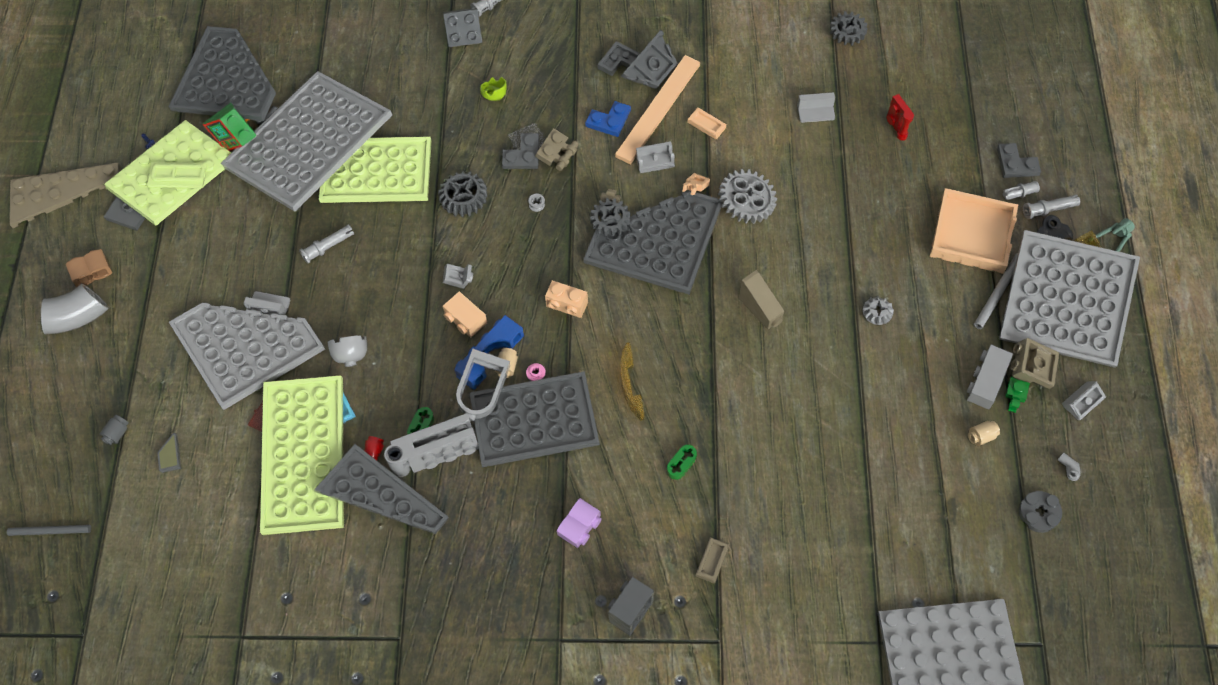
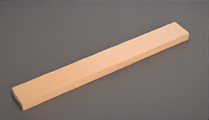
(657, 109)

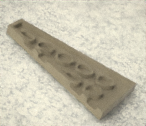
(54, 190)

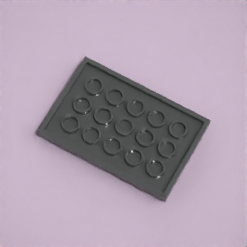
(535, 419)

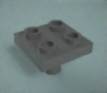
(462, 27)

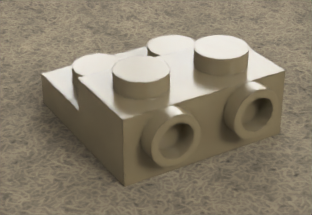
(1034, 363)

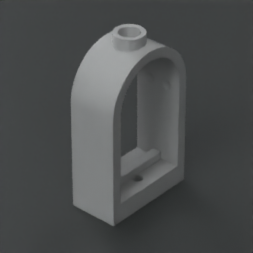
(490, 362)

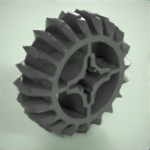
(463, 200)

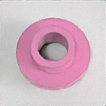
(531, 376)

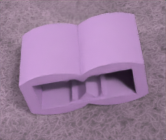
(579, 523)

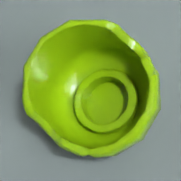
(494, 89)

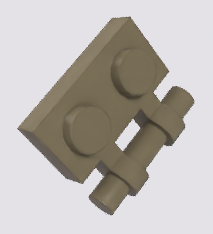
(551, 147)

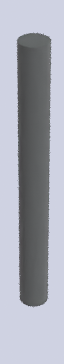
(41, 530)

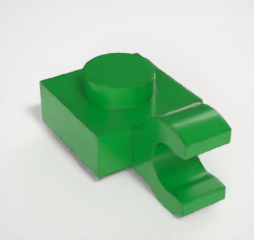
(1016, 392)

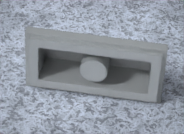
(1084, 399)

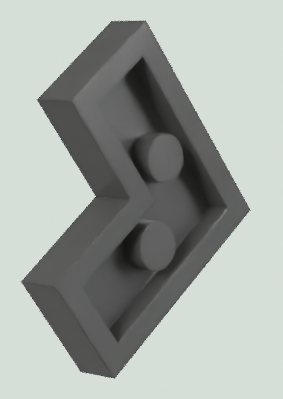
(617, 56)
(525, 157)
(1015, 166)

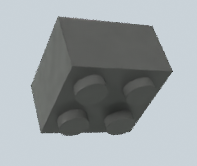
(630, 606)

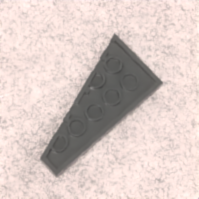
(371, 486)

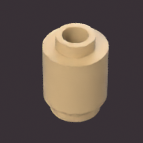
(510, 355)
(983, 432)

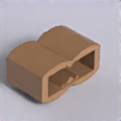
(89, 268)

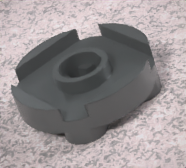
(1048, 503)

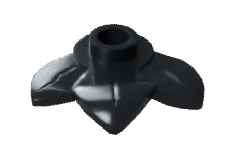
(1060, 230)

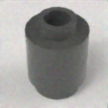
(114, 430)

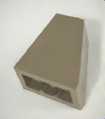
(760, 300)

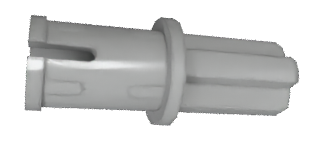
(1021, 190)

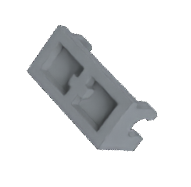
(655, 157)

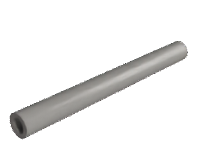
(996, 294)

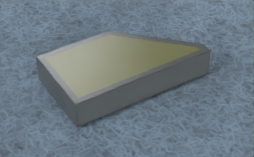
(169, 455)

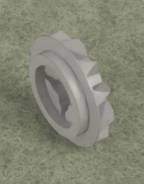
(872, 315)

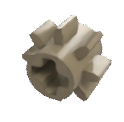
(610, 194)

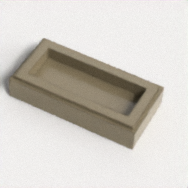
(712, 560)

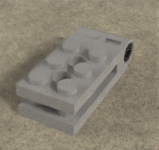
(431, 446)

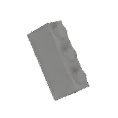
(989, 376)

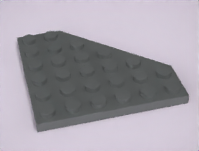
(223, 74)
(661, 242)

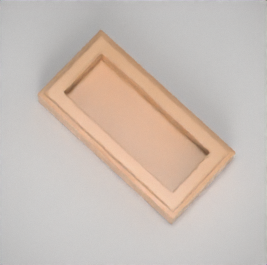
(706, 123)

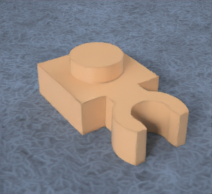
(696, 183)

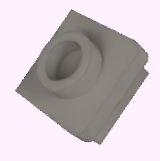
(457, 275)

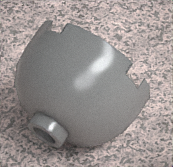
(348, 350)

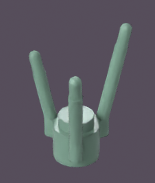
(1121, 229)

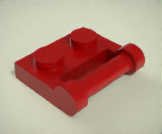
(900, 116)

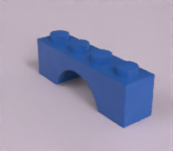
(503, 335)

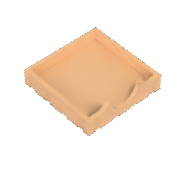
(974, 230)

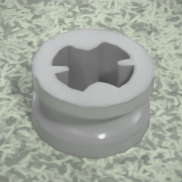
(536, 207)

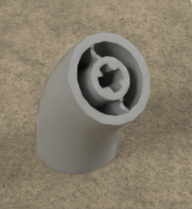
(71, 310)

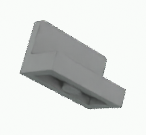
(816, 107)
(267, 303)

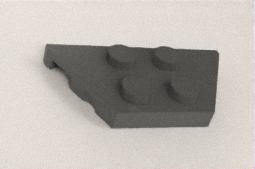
(652, 63)

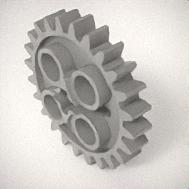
(748, 191)

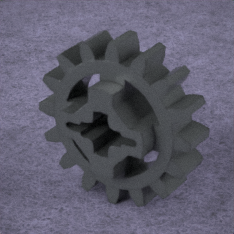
(848, 28)
(610, 218)

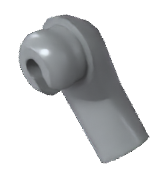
(1072, 467)

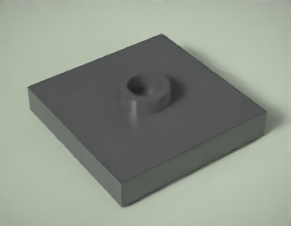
(124, 215)

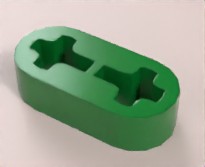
(417, 420)
(685, 464)

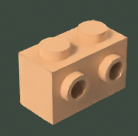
(566, 299)
(464, 314)

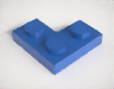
(609, 123)

